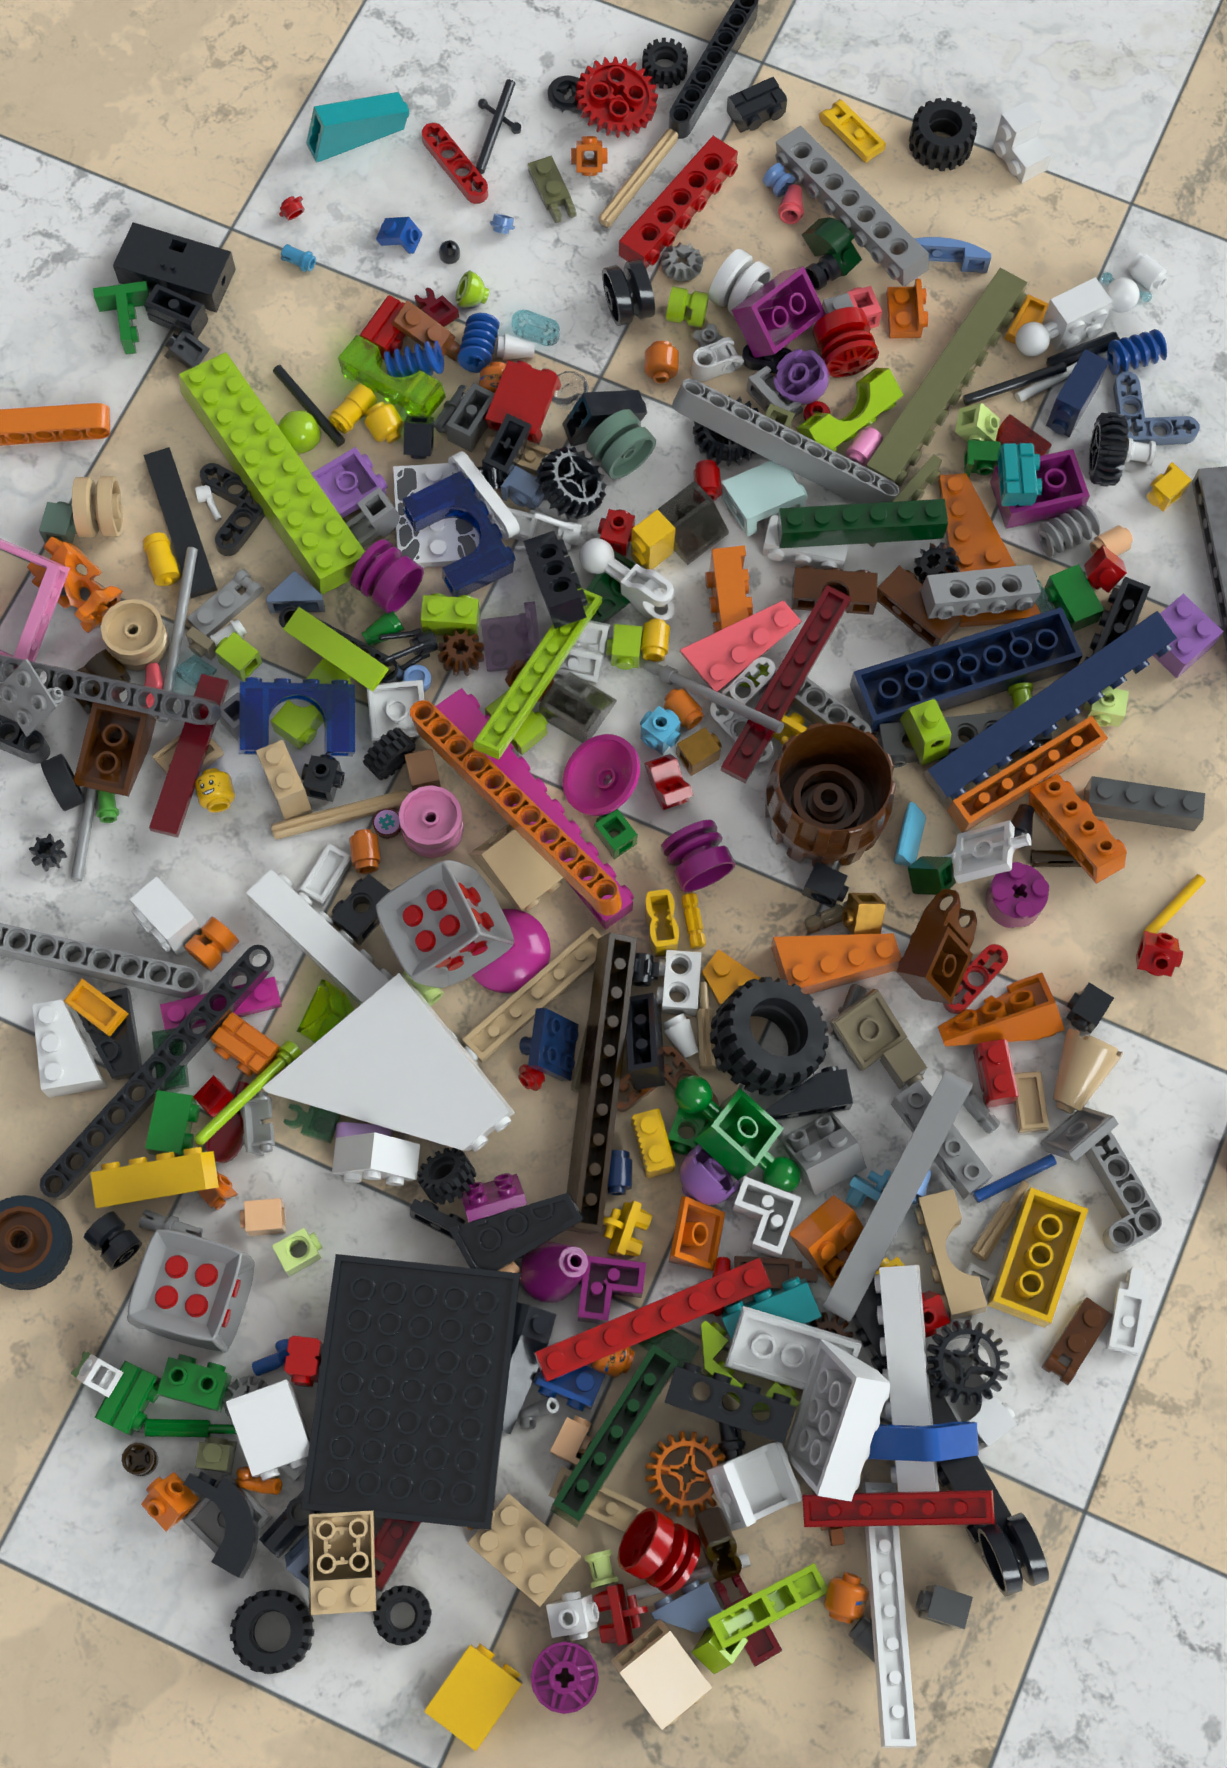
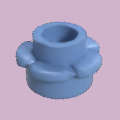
(502, 223)

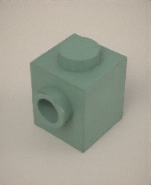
(58, 522)

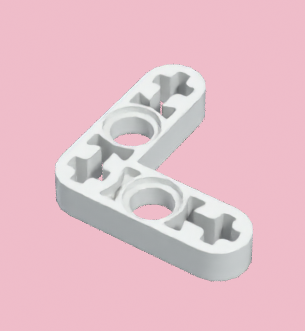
(731, 721)

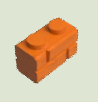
(244, 1045)

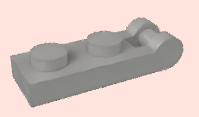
(225, 604)

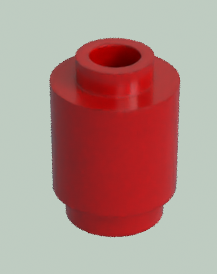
(708, 478)

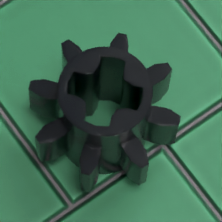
(492, 475)
(42, 846)
(644, 970)

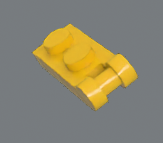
(852, 130)

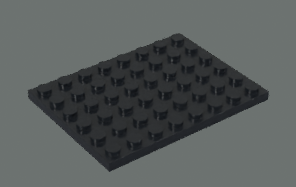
(412, 1391)

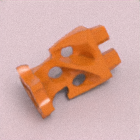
(101, 598)

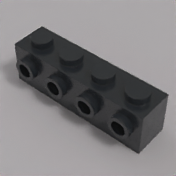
(1123, 615)

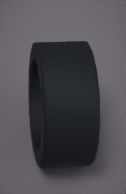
(61, 782)

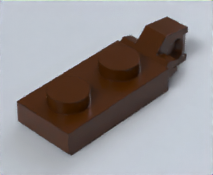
(780, 1269)

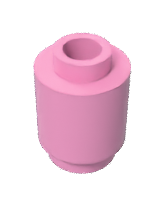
(864, 446)

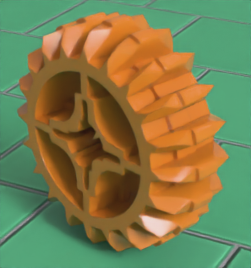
(659, 1468)

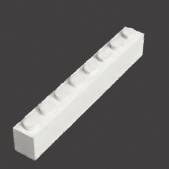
(907, 1366)

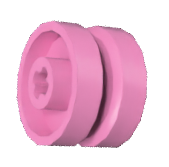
(431, 821)

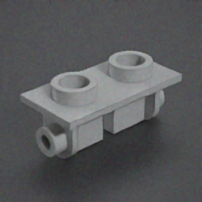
(258, 1137)

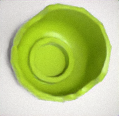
(300, 430)

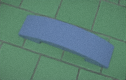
(953, 250)

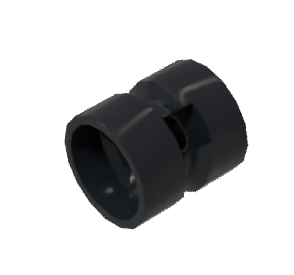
(111, 1238)

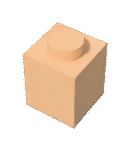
(263, 1217)

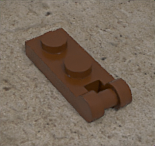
(1077, 1340)

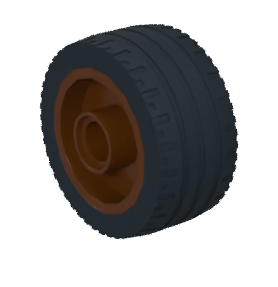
(47, 1244)

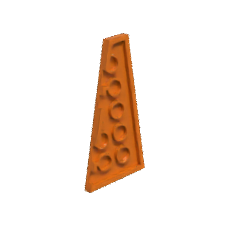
(975, 542)

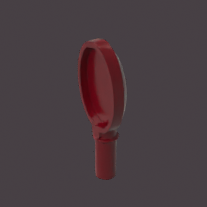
(229, 1138)

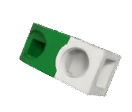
(97, 1374)

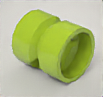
(680, 300)

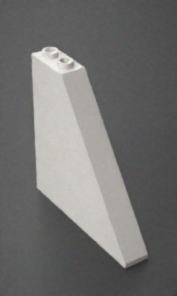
(398, 1070)

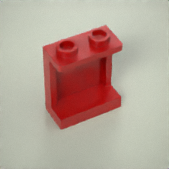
(525, 395)

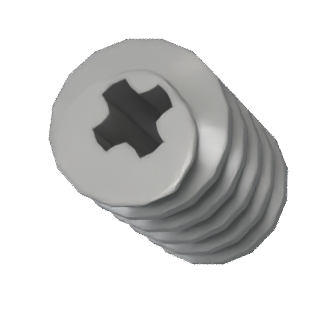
(1068, 528)

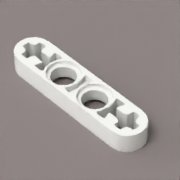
(497, 509)

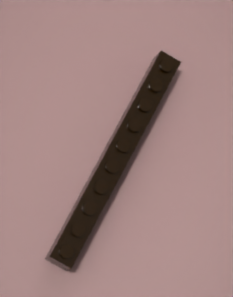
(600, 1079)

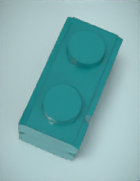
(1018, 474)

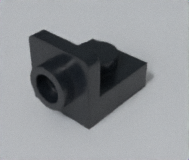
(186, 349)

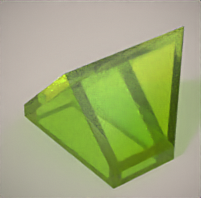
(325, 1011)

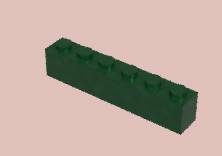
(862, 523)
(614, 1436)

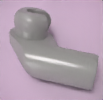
(541, 1408)

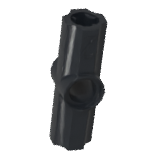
(285, 1529)

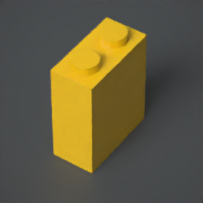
(474, 1696)

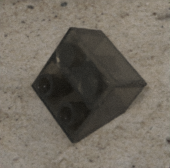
(695, 520)
(576, 707)

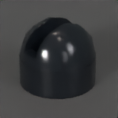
(444, 253)

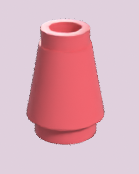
(791, 207)

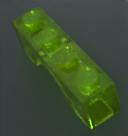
(416, 393)

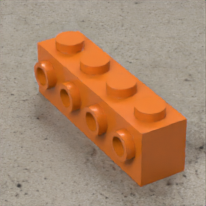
(1078, 828)

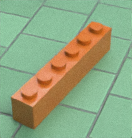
(1026, 773)

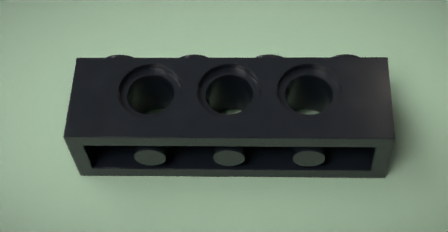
(555, 579)
(681, 1395)

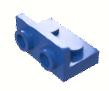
(577, 1386)

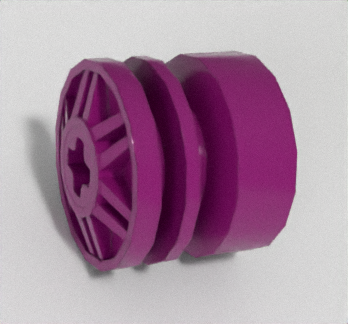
(386, 576)
(698, 855)
(579, 1664)

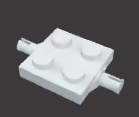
(985, 851)

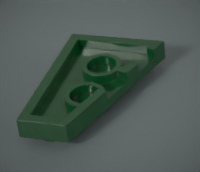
(610, 591)

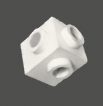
(573, 1616)

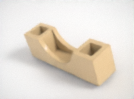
(961, 1292)

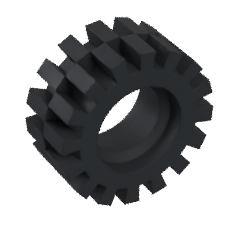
(668, 51)
(388, 753)
(446, 1176)
(388, 1601)

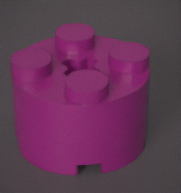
(1026, 883)

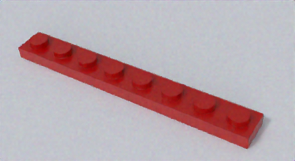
(652, 1319)

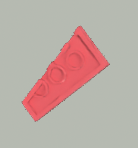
(732, 649)

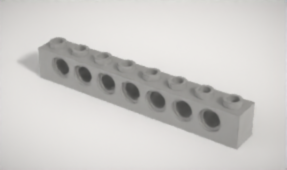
(852, 206)

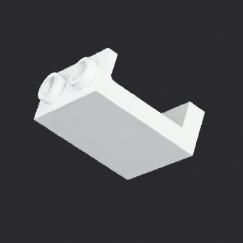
(755, 1485)

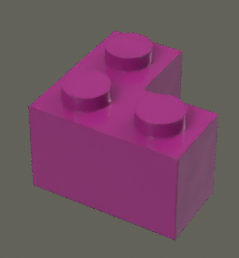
(608, 1278)

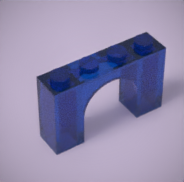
(456, 499)
(332, 700)

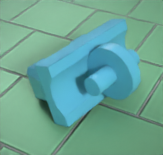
(862, 1188)

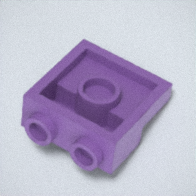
(348, 480)

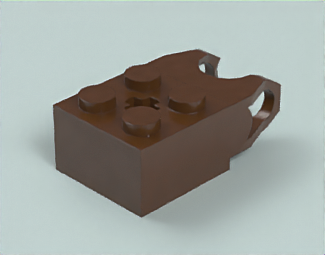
(939, 950)

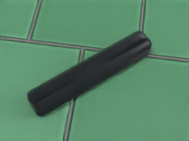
(1073, 354)

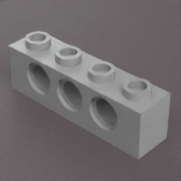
(980, 591)
(955, 1156)

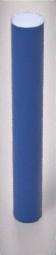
(1014, 1178)

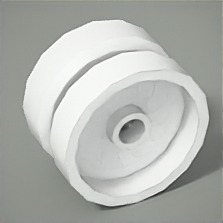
(738, 279)

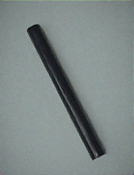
(495, 126)
(1014, 383)
(308, 405)

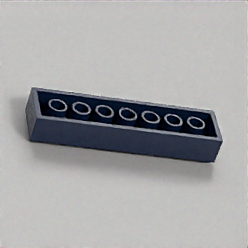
(967, 668)

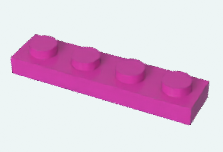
(261, 999)

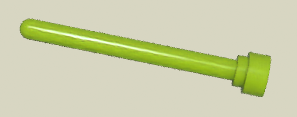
(286, 1055)

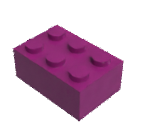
(778, 312)
(1061, 491)

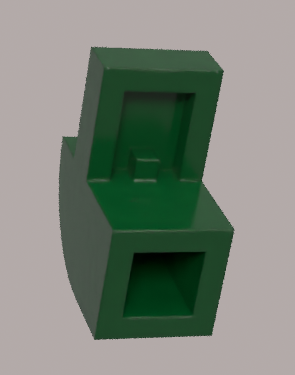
(833, 238)

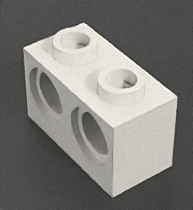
(685, 983)

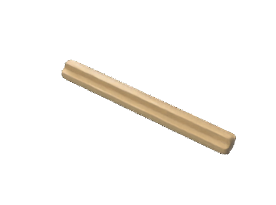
(638, 178)
(337, 814)

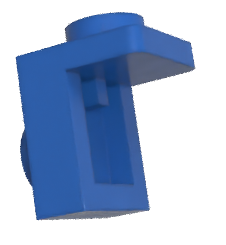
(399, 232)

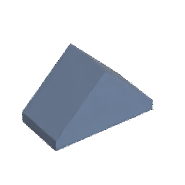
(295, 592)

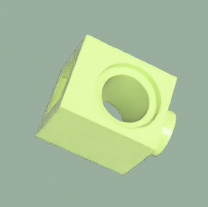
(284, 1251)

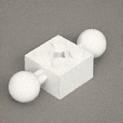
(1076, 315)

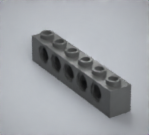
(893, 734)

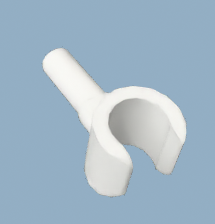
(204, 494)

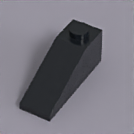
(818, 1095)

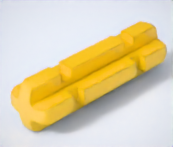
(693, 920)

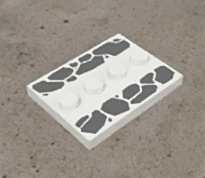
(440, 542)

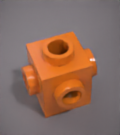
(592, 165)
(169, 1501)

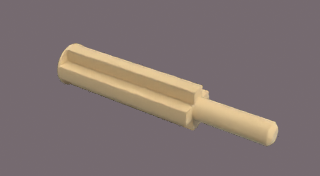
(704, 1020)
(998, 1224)

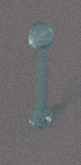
(1107, 278)

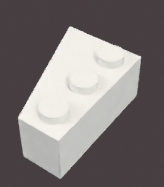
(62, 1053)

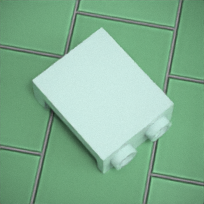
(761, 494)

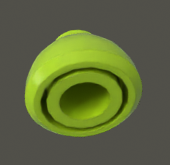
(471, 290)

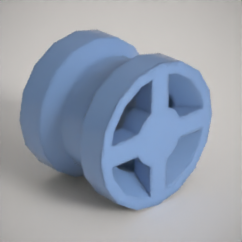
(778, 179)

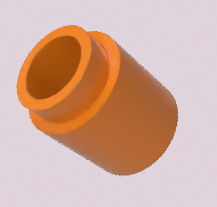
(684, 707)
(365, 851)

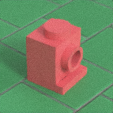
(865, 299)

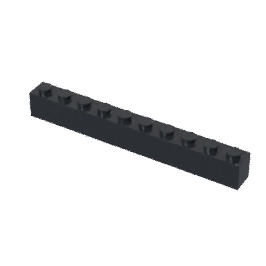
(958, 1473)

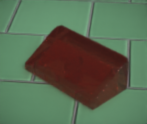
(1017, 432)

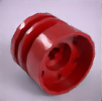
(845, 341)
(659, 1551)

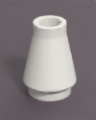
(511, 348)
(681, 1035)

